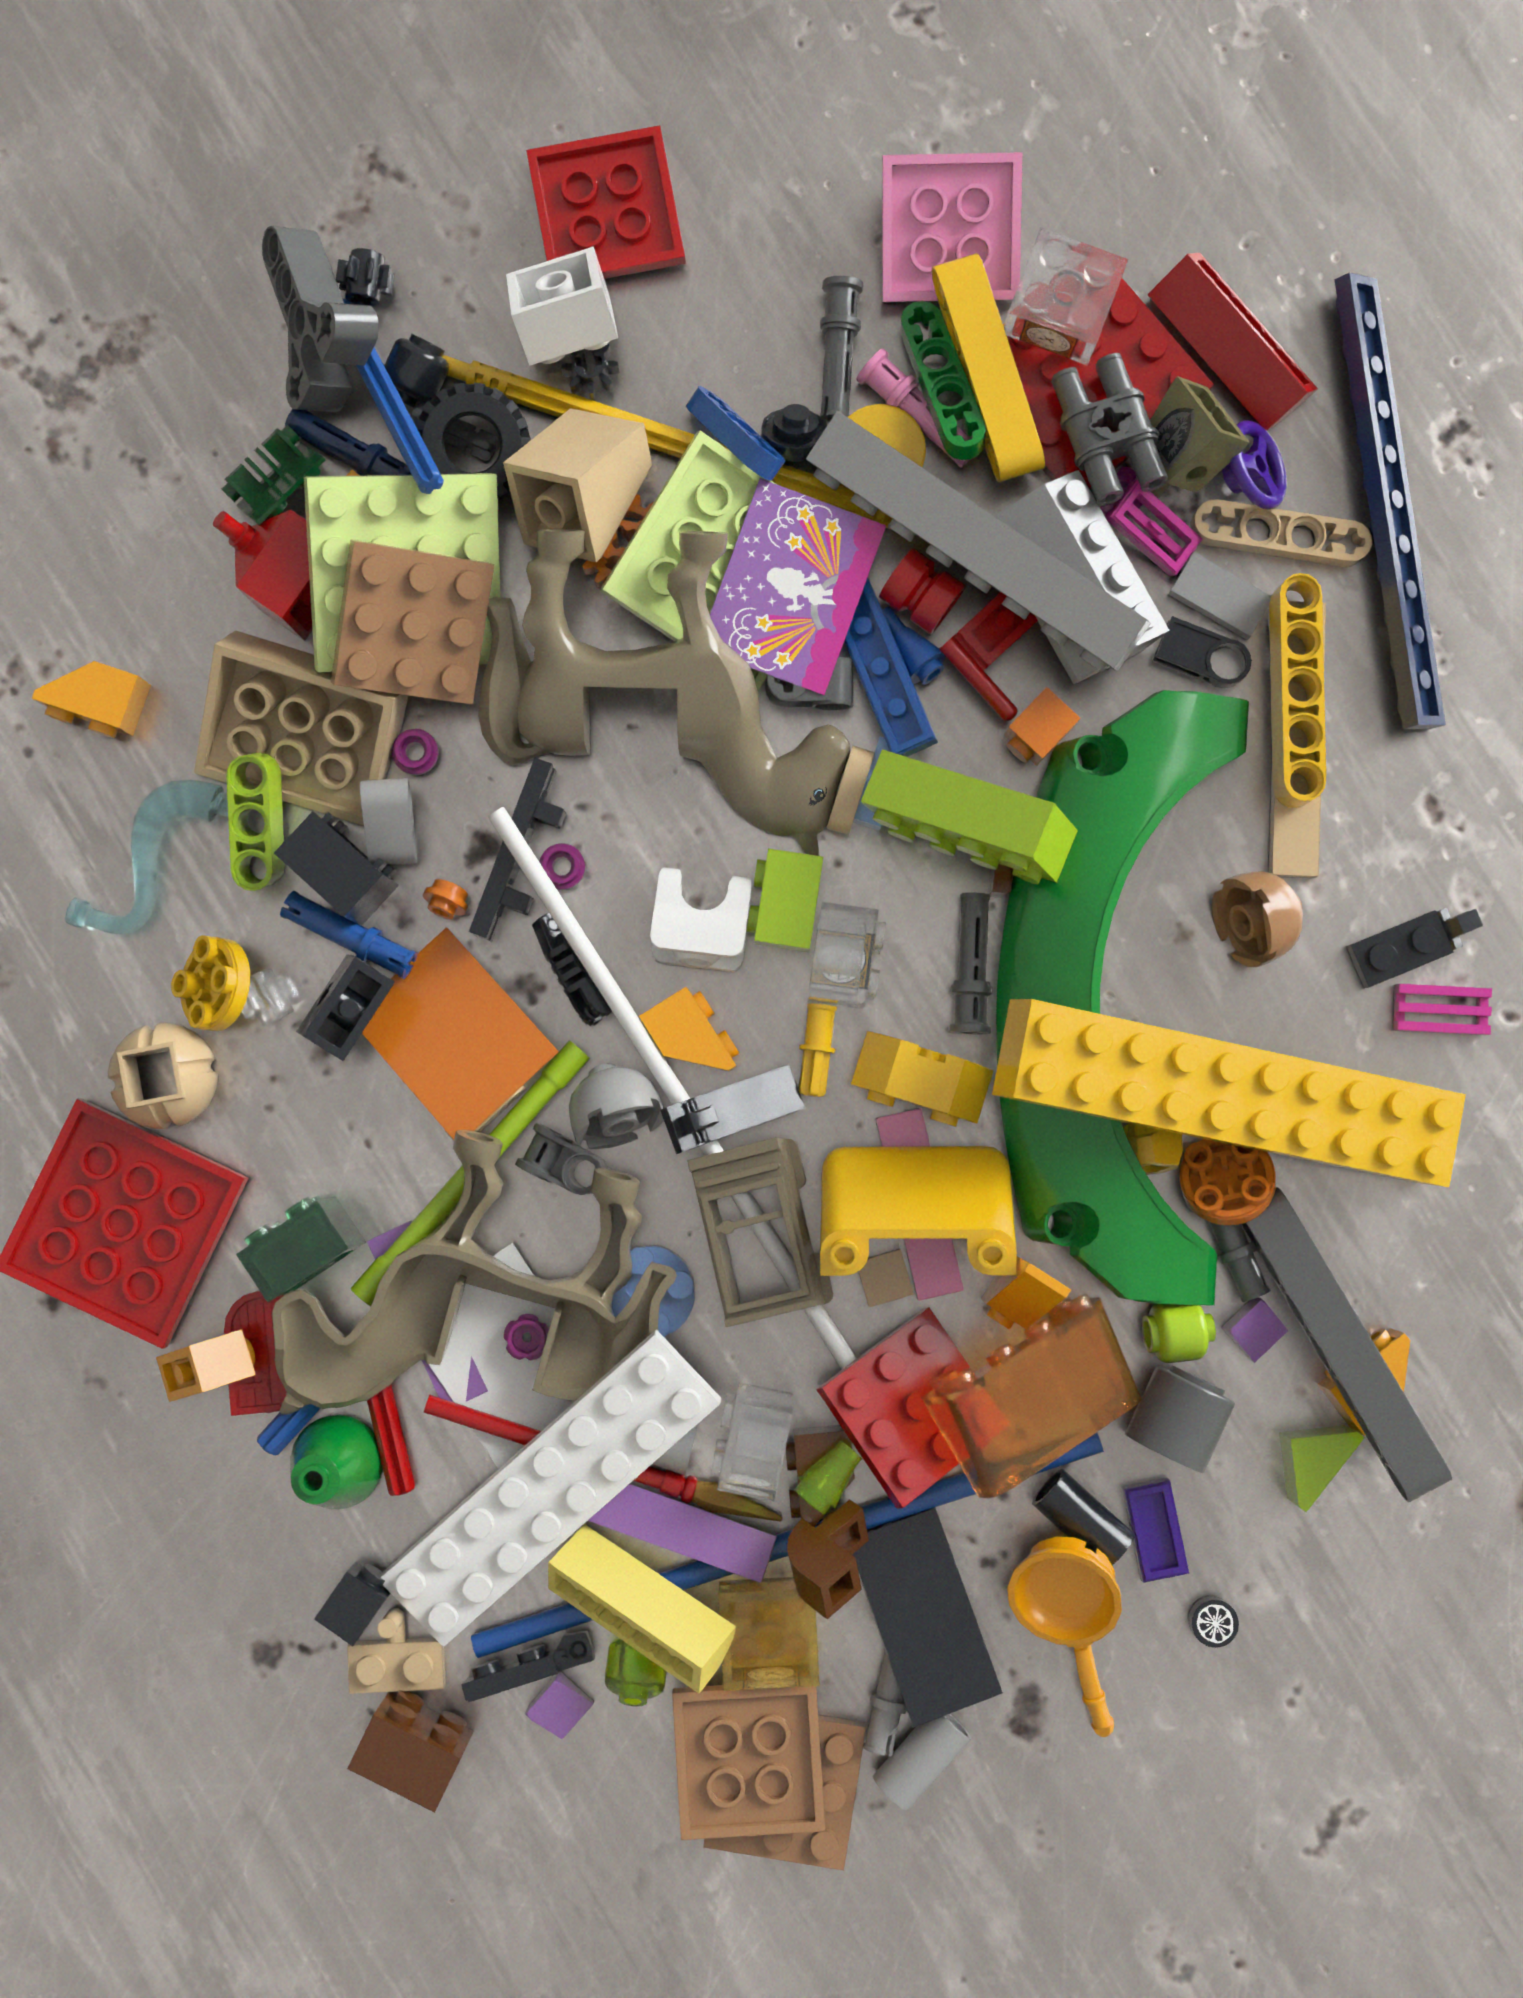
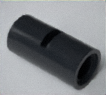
(1082, 1516)

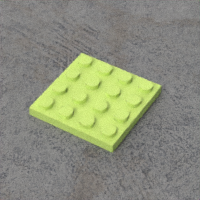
(703, 493)
(393, 512)

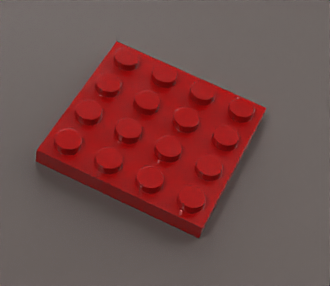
(1148, 354)
(121, 1223)

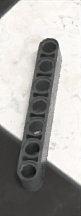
(1347, 1350)

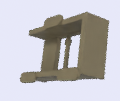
(744, 1170)

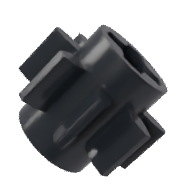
(365, 277)
(593, 382)

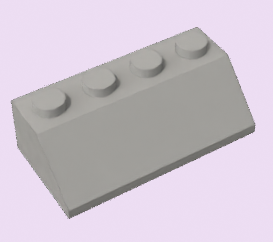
(1072, 528)

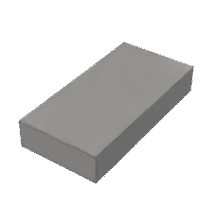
(1220, 595)

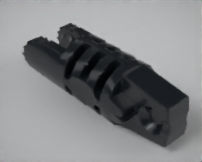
(571, 973)

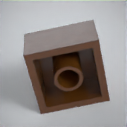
(411, 1748)

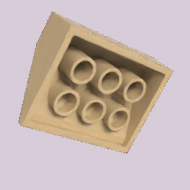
(317, 732)

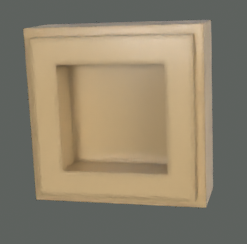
(885, 1278)

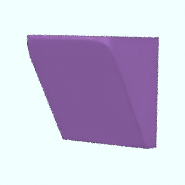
(1255, 1328)
(559, 1706)

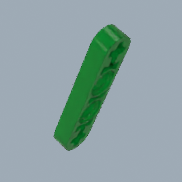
(947, 378)

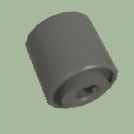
(1180, 1417)

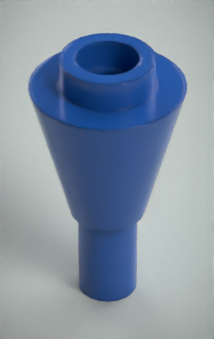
(920, 655)

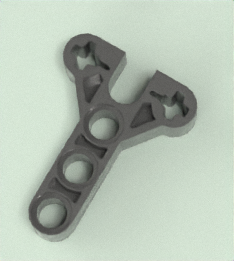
(320, 326)

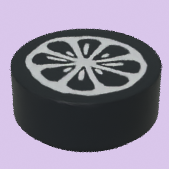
(1213, 1621)

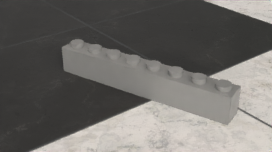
(978, 541)

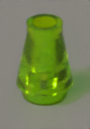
(827, 1478)

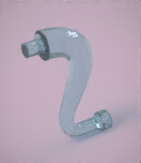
(154, 815)

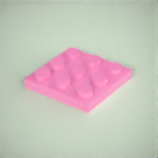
(948, 210)

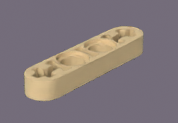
(1280, 539)

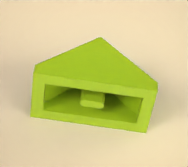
(1313, 1460)

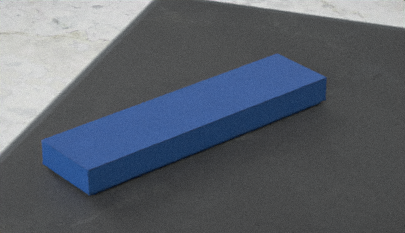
(887, 678)

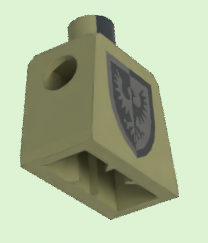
(1194, 436)

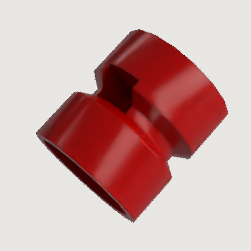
(922, 591)

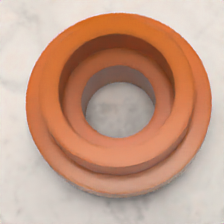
(446, 899)

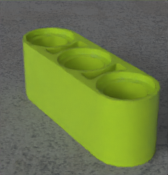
(244, 841)

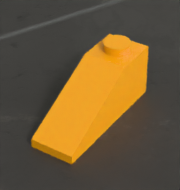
(1023, 1296)

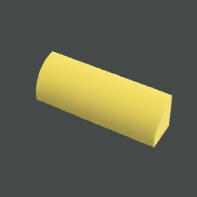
(641, 1607)

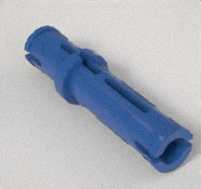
(364, 942)

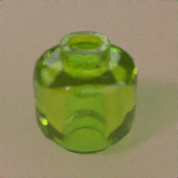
(632, 1675)

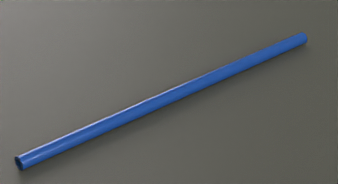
(699, 1573)

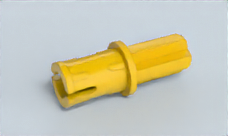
(817, 1049)

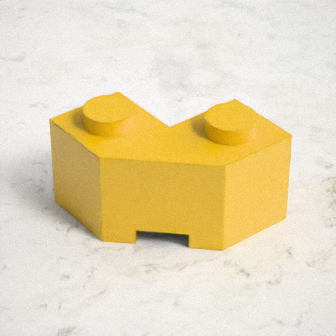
(922, 1077)

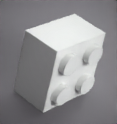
(561, 307)

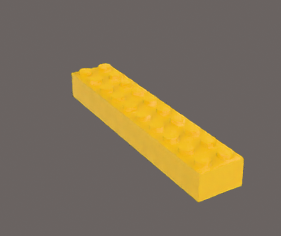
(1227, 1092)

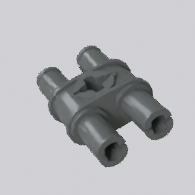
(1095, 444)

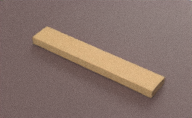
(1296, 830)

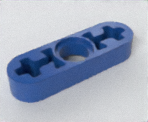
(735, 433)

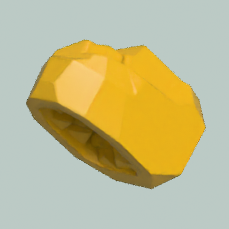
(1155, 1148)

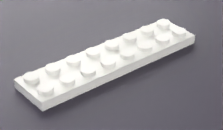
(550, 1488)

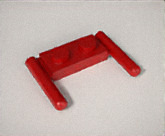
(981, 644)

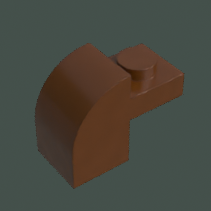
(823, 1558)

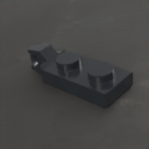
(1410, 945)
(531, 1666)

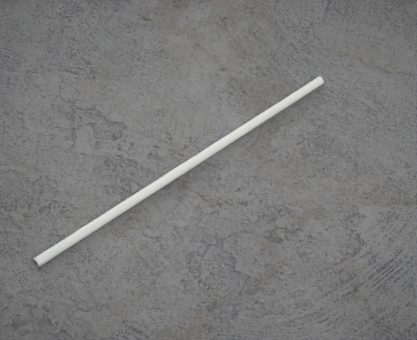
(656, 1062)

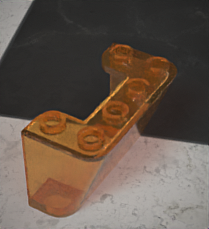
(1034, 1397)

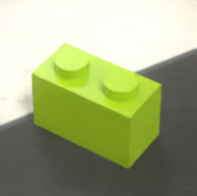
(787, 900)

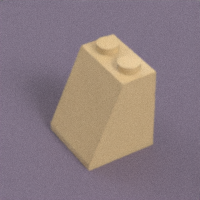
(579, 477)

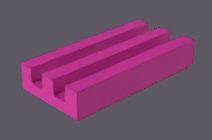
(1141, 541)
(1481, 1010)

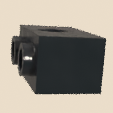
(345, 1006)

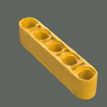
(989, 366)
(1307, 671)

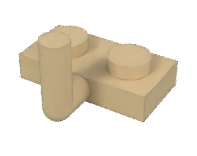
(397, 1661)

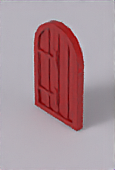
(263, 1390)

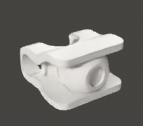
(699, 937)

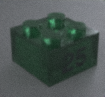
(301, 1248)

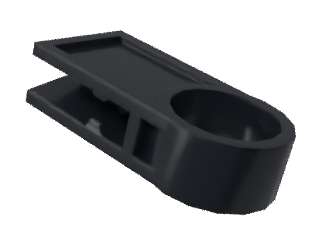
(1190, 648)

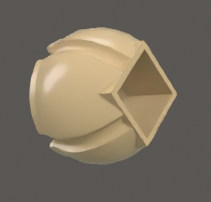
(191, 1068)

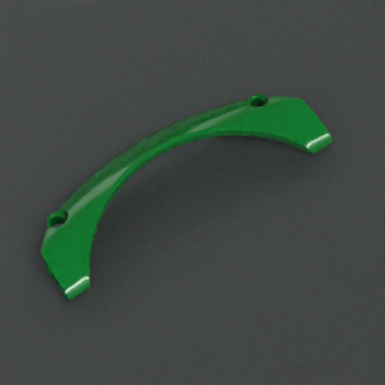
(1055, 954)

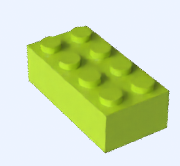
(969, 817)

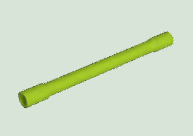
(552, 1079)

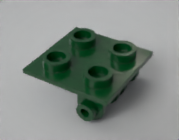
(268, 497)

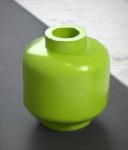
(1178, 1332)

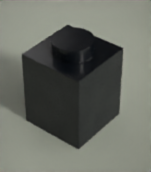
(354, 1602)

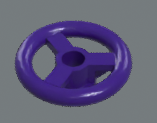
(1250, 471)

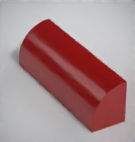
(1232, 341)

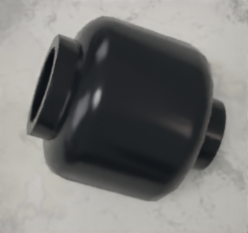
(416, 369)

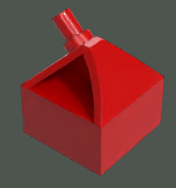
(273, 567)

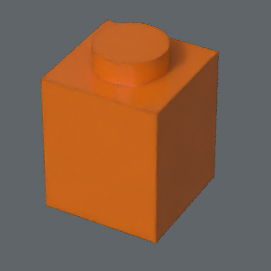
(1040, 727)

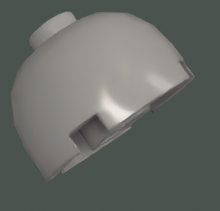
(612, 1106)

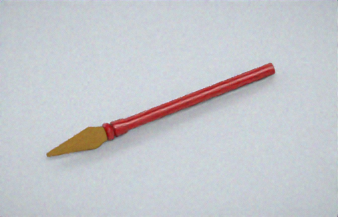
(668, 1482)

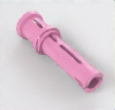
(903, 393)

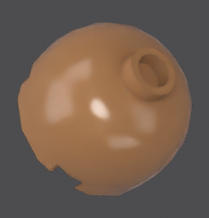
(1258, 916)

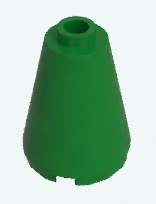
(335, 1462)

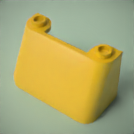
(916, 1196)

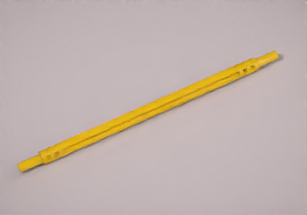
(659, 436)

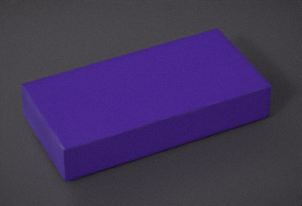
(1156, 1530)

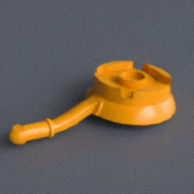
(1071, 1601)

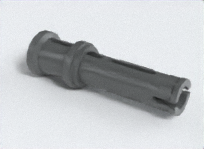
(840, 328)
(971, 988)

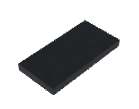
(925, 1618)

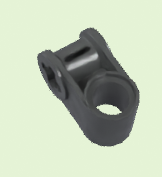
(837, 695)
(558, 1159)

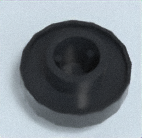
(793, 431)

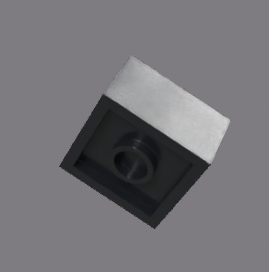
(337, 867)

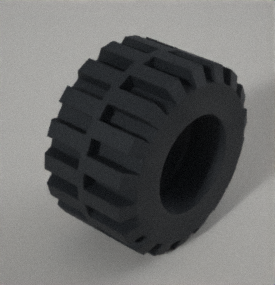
(473, 401)

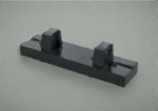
(528, 811)

